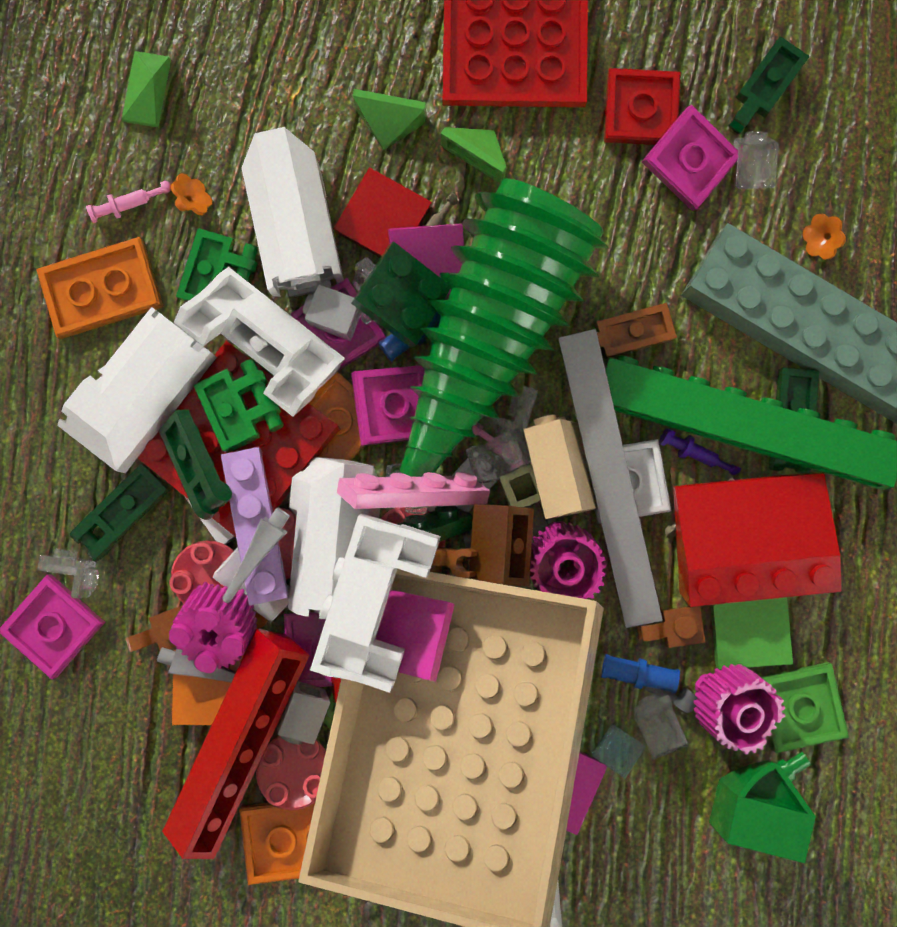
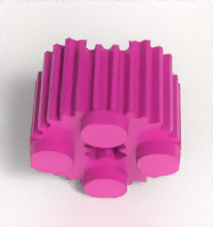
(563, 543)
(213, 630)
(737, 707)

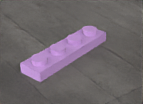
(249, 504)

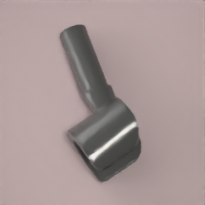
(683, 701)

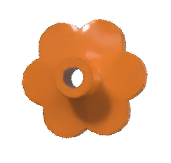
(190, 195)
(824, 236)

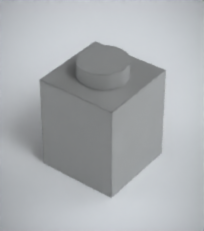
(331, 312)
(303, 714)

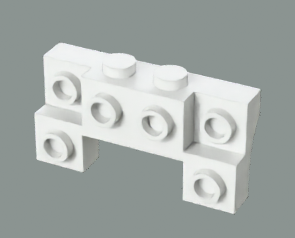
(266, 334)
(360, 597)

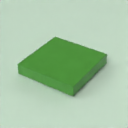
(752, 633)
(811, 708)

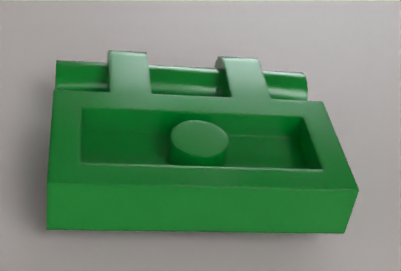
(210, 256)
(227, 410)

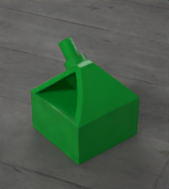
(764, 810)

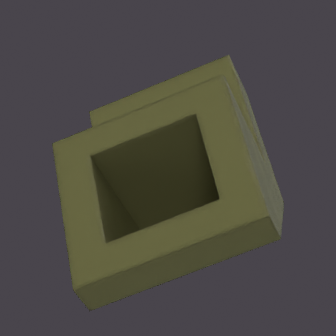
(522, 491)

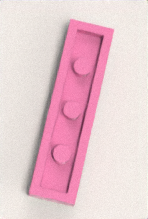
(406, 491)

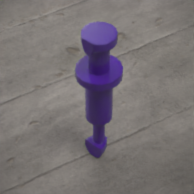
(689, 448)

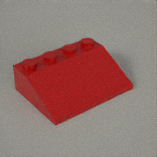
(756, 539)

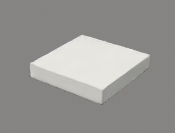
(646, 477)

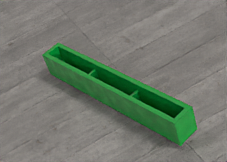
(753, 424)

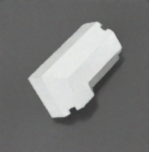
(290, 214)
(136, 392)
(321, 530)

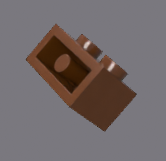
(502, 551)

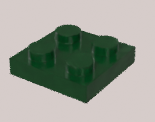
(400, 294)

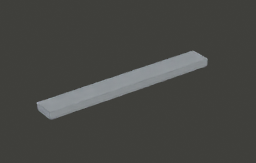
(610, 478)

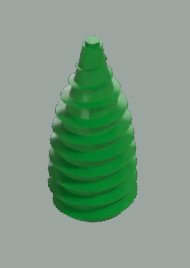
(497, 312)

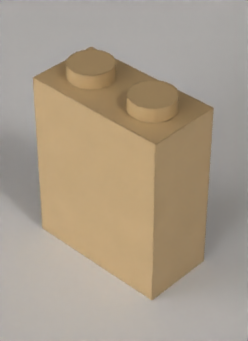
(560, 467)

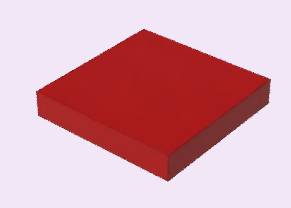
(640, 105)
(380, 206)

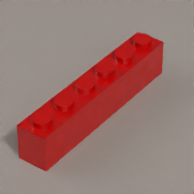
(235, 744)

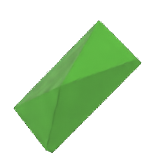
(146, 89)
(389, 116)
(476, 148)

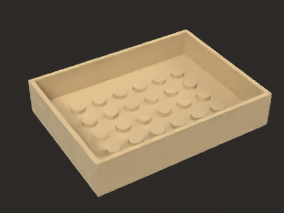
(462, 784)

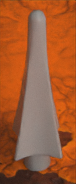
(265, 538)
(181, 666)

